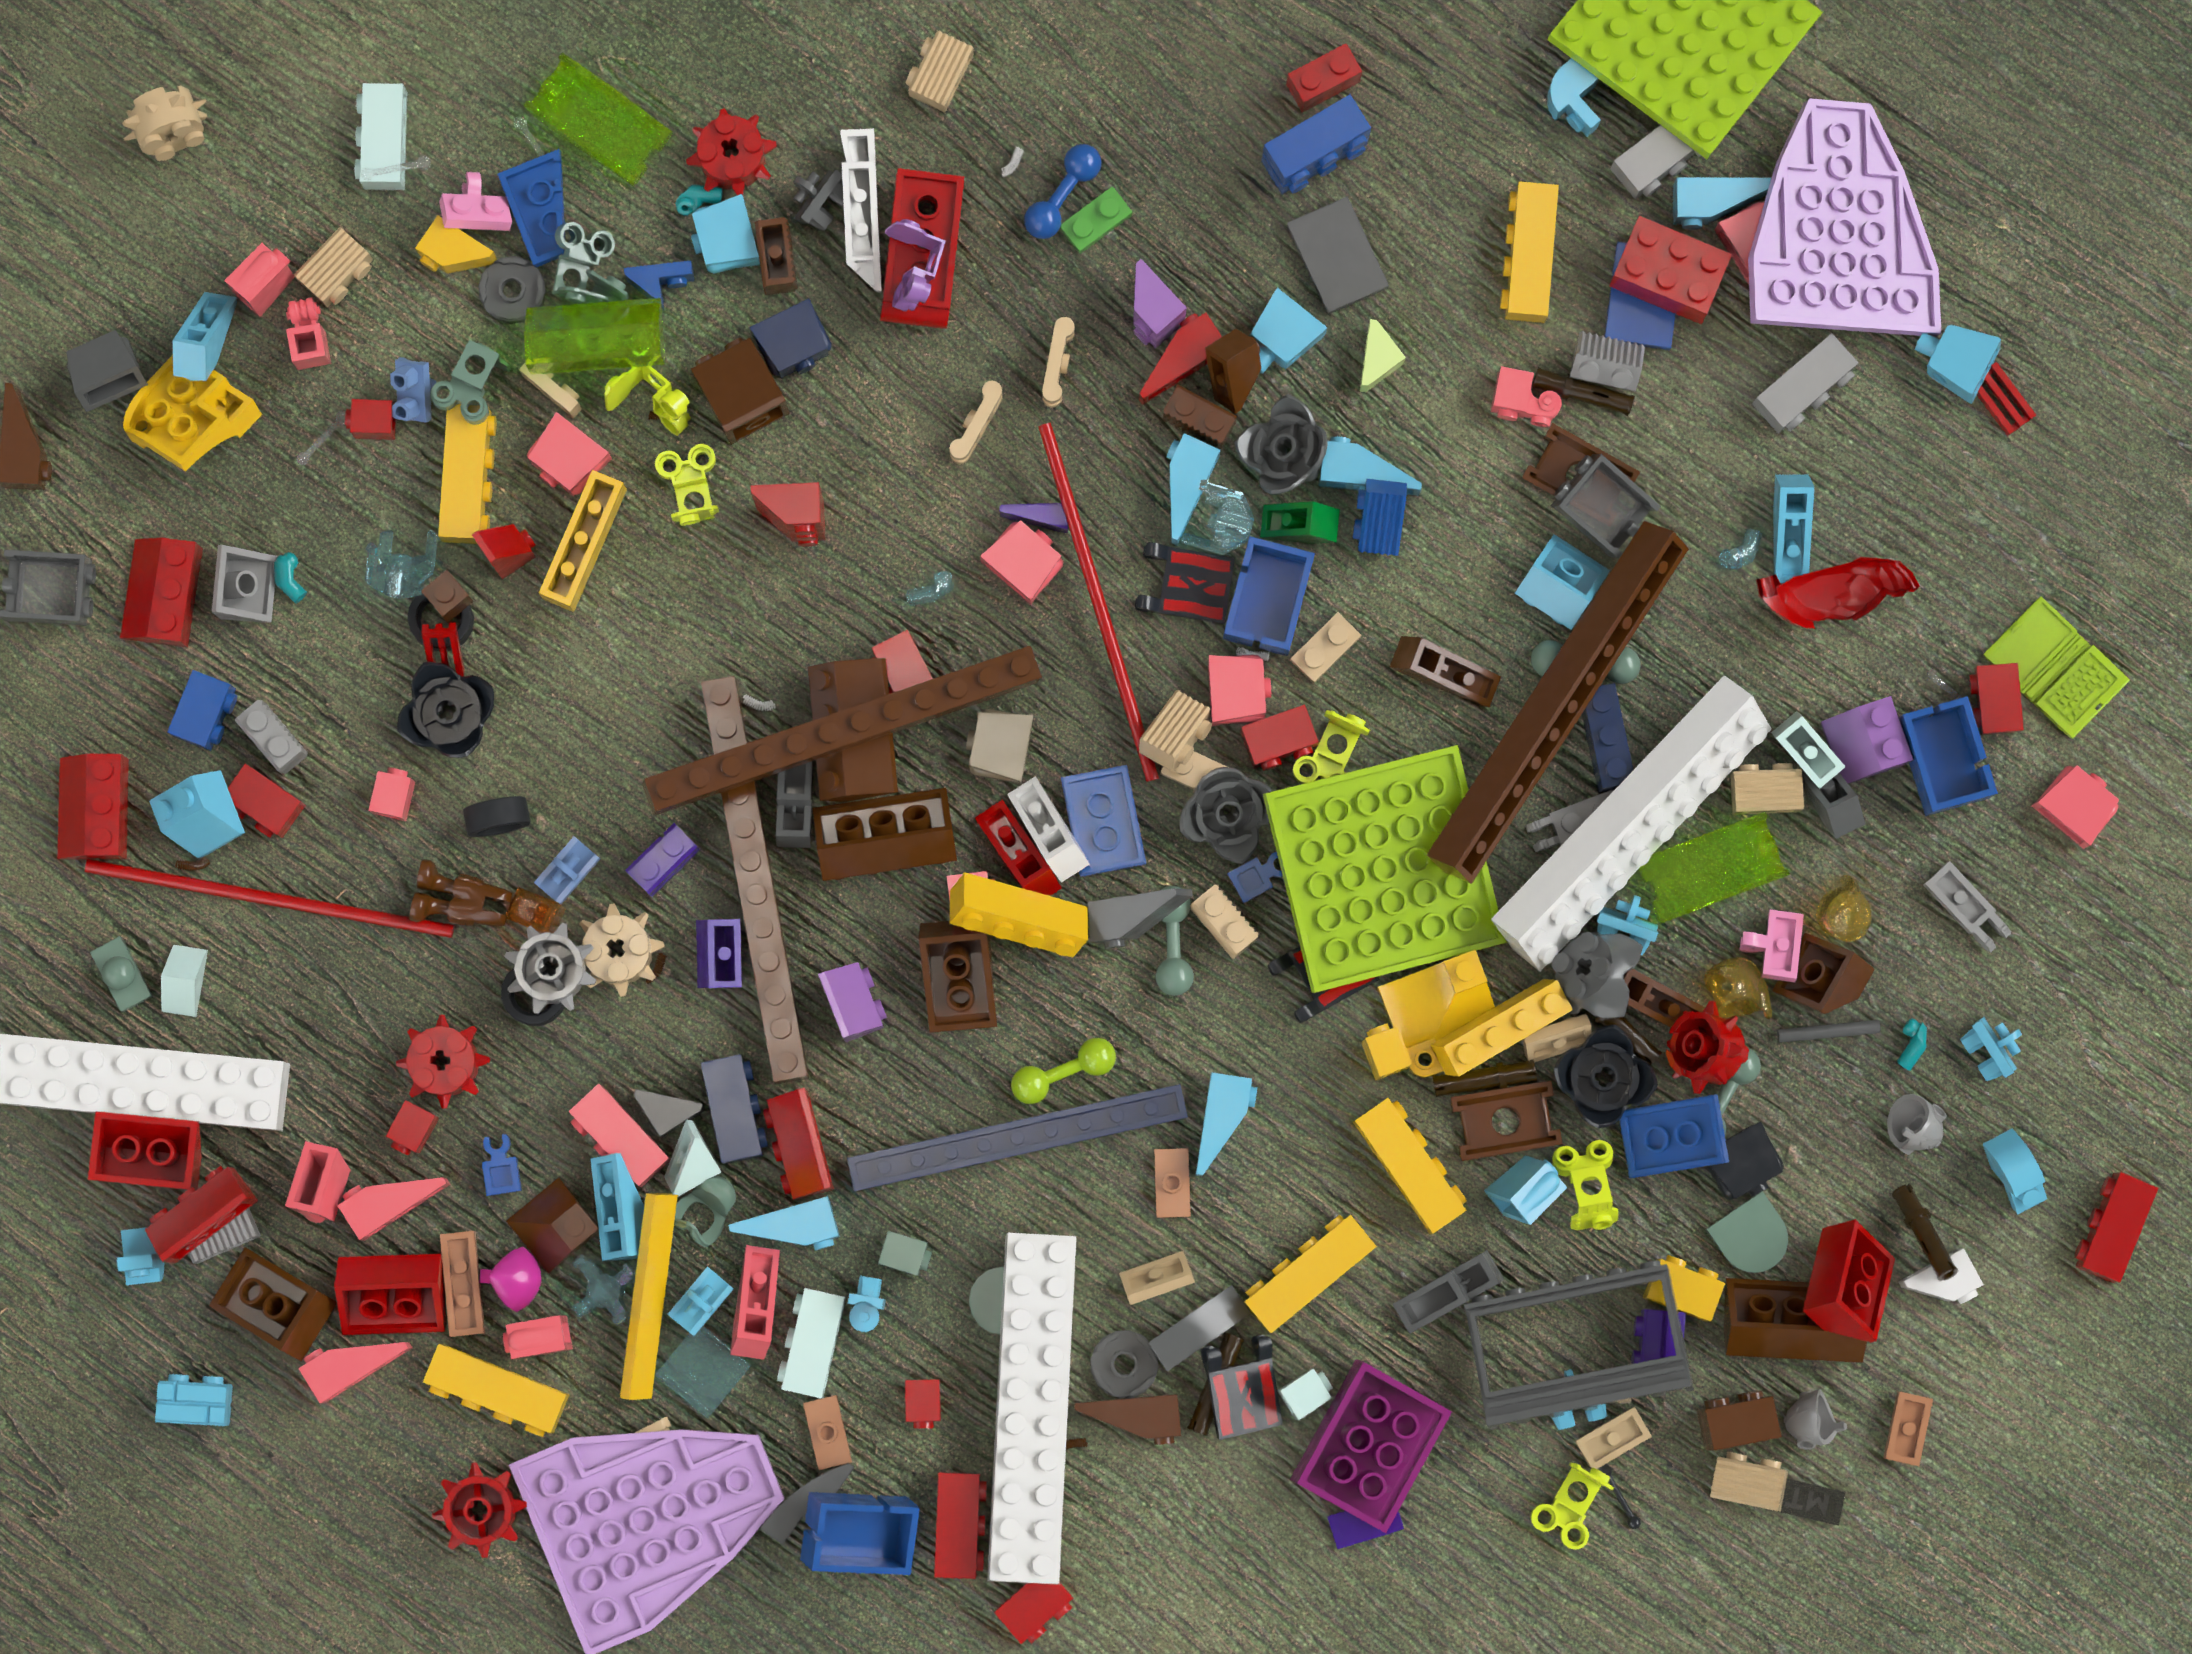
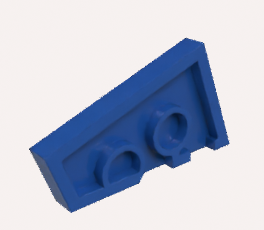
(537, 204)

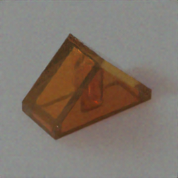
(535, 911)

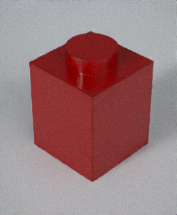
(371, 419)
(411, 1128)
(923, 1402)

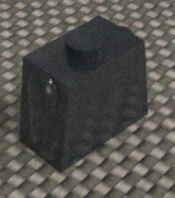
(1750, 1163)

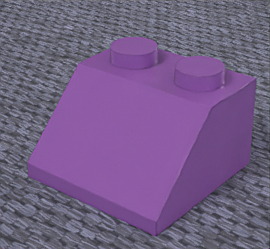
(1155, 307)
(1867, 740)
(852, 1001)

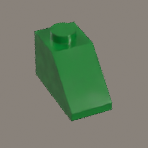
(1300, 522)

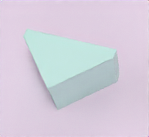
(183, 980)
(690, 1162)

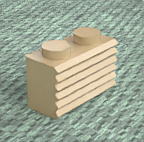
(939, 71)
(334, 268)
(1175, 731)
(1767, 790)
(1224, 921)
(1749, 1482)

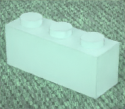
(382, 134)
(811, 1342)

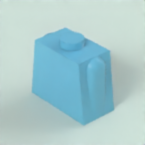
(725, 236)
(1526, 1189)

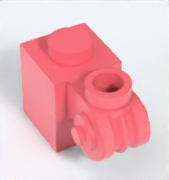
(308, 338)
(1514, 399)

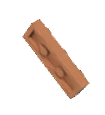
(462, 1283)

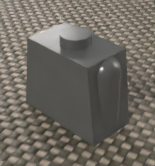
(104, 370)

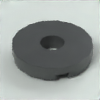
(505, 271)
(1128, 1384)

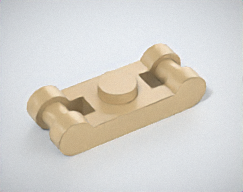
(1057, 361)
(976, 423)

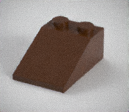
(957, 977)
(273, 1304)

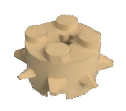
(166, 122)
(637, 948)

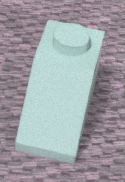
(1808, 749)
(1306, 1393)

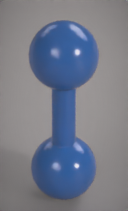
(1082, 165)

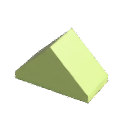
(1380, 356)

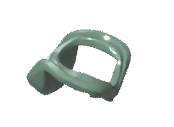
(719, 1197)

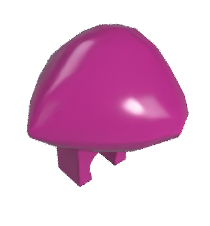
(514, 1278)

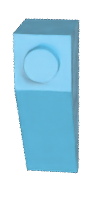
(1706, 199)
(202, 337)
(1350, 464)
(1189, 465)
(1792, 525)
(1225, 1108)
(617, 1208)
(801, 1225)

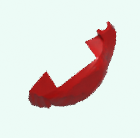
(1837, 591)

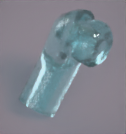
(1743, 554)
(931, 593)

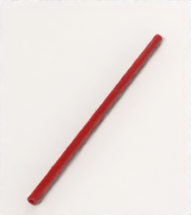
(1096, 595)
(268, 898)

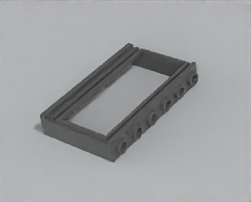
(1586, 1389)

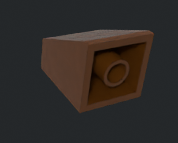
(740, 389)

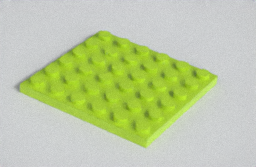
(1686, 60)
(1362, 872)

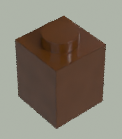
(447, 596)

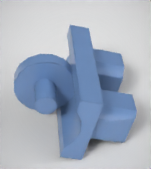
(413, 390)
(567, 870)

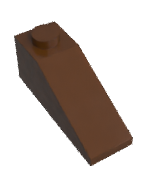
(21, 451)
(1444, 670)
(1656, 999)
(1145, 1416)

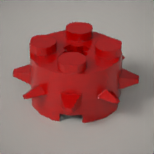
(738, 170)
(1706, 1047)
(427, 1048)
(465, 1495)

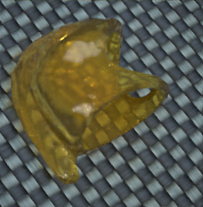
(1844, 911)
(1748, 989)

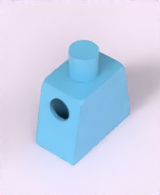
(1285, 331)
(1959, 359)

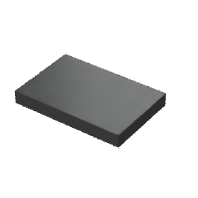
(1337, 255)

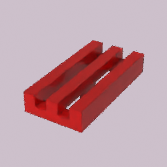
(2013, 393)
(440, 633)

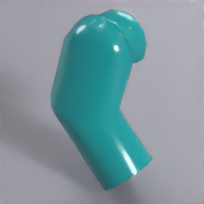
(695, 196)
(284, 577)
(1916, 1045)

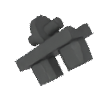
(811, 212)

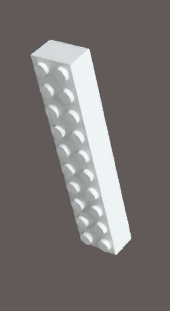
(1632, 823)
(143, 1082)
(1032, 1409)

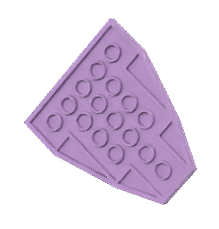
(1842, 232)
(643, 1520)

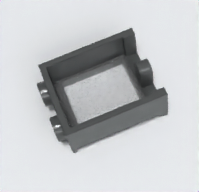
(1603, 503)
(48, 587)

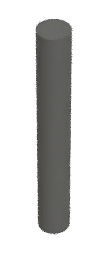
(1828, 1031)

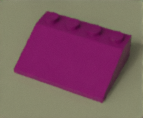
(1371, 1445)

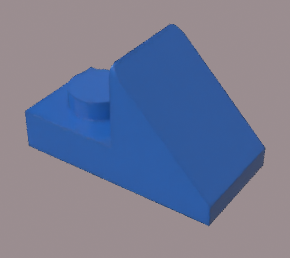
(650, 278)

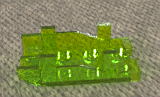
(598, 120)
(1713, 868)

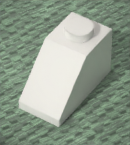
(1959, 1287)

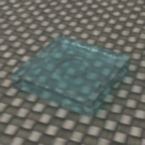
(703, 1371)

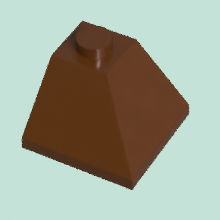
(1825, 976)
(554, 1225)

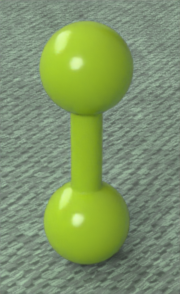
(1032, 1083)

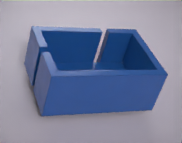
(1316, 145)
(1269, 595)
(1945, 756)
(859, 1533)

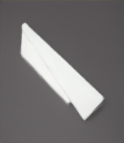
(861, 205)

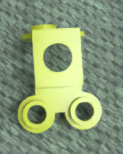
(667, 404)
(689, 478)
(1324, 762)
(1593, 1210)
(1567, 1512)

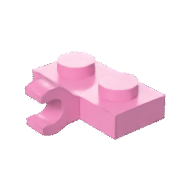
(475, 210)
(1779, 945)

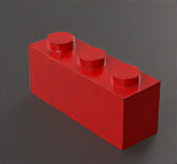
(2115, 1227)
(959, 1525)

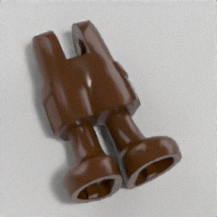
(468, 899)

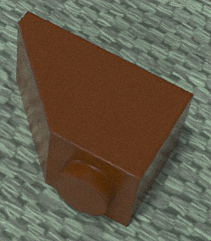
(1233, 368)

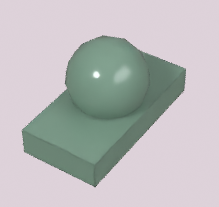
(121, 974)

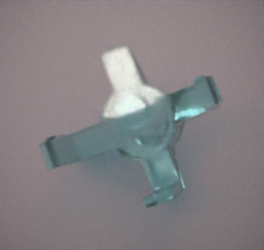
(1230, 523)
(399, 574)
(604, 1289)

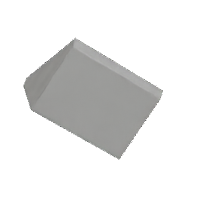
(243, 585)

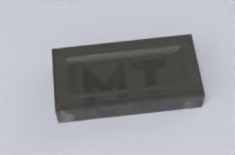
(1812, 1502)

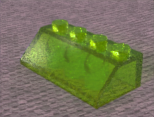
(594, 336)

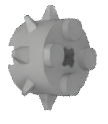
(531, 962)

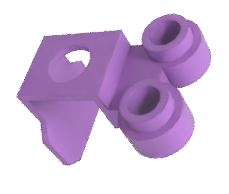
(914, 283)

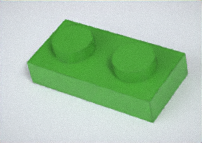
(1096, 220)

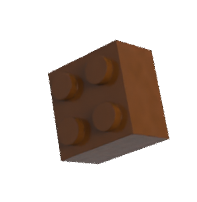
(1738, 1422)

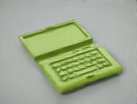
(2057, 667)

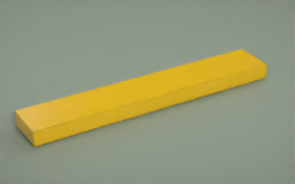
(648, 1296)

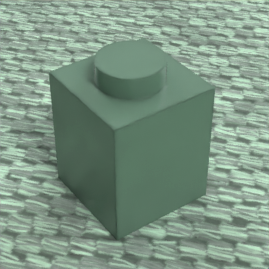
(905, 1254)

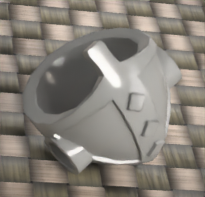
(1915, 1124)
(1812, 1420)

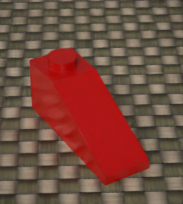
(1182, 357)
(505, 548)
(1017, 850)

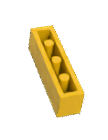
(1531, 252)
(465, 476)
(582, 541)
(1018, 915)
(1501, 1027)
(1410, 1166)
(1309, 1274)
(495, 1388)

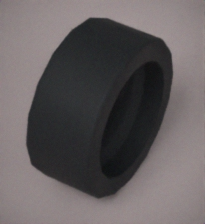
(415, 625)
(496, 816)
(524, 1017)

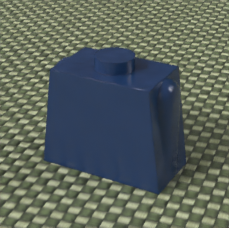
(792, 339)

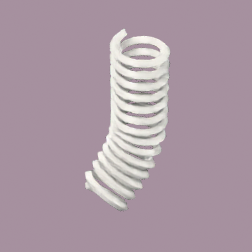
(1008, 169)
(1263, 655)
(770, 704)

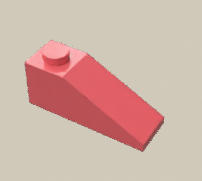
(379, 1205)
(755, 1303)
(339, 1369)

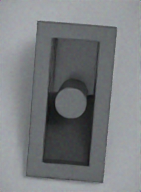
(1835, 805)

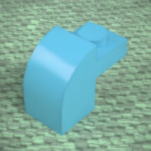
(1566, 95)
(2016, 1169)
(139, 1258)

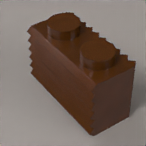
(776, 256)
(1199, 417)

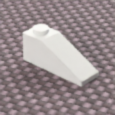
(1048, 829)

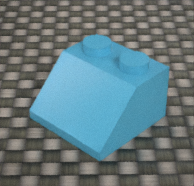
(1562, 582)
(198, 814)

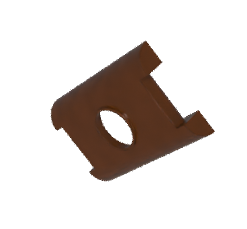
(1562, 453)
(1532, 1111)

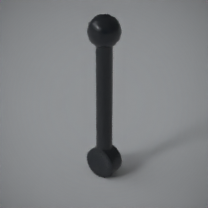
(1633, 1521)

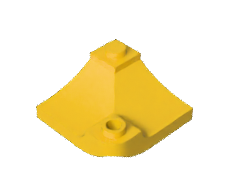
(187, 416)
(1435, 1004)

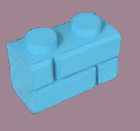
(194, 1401)

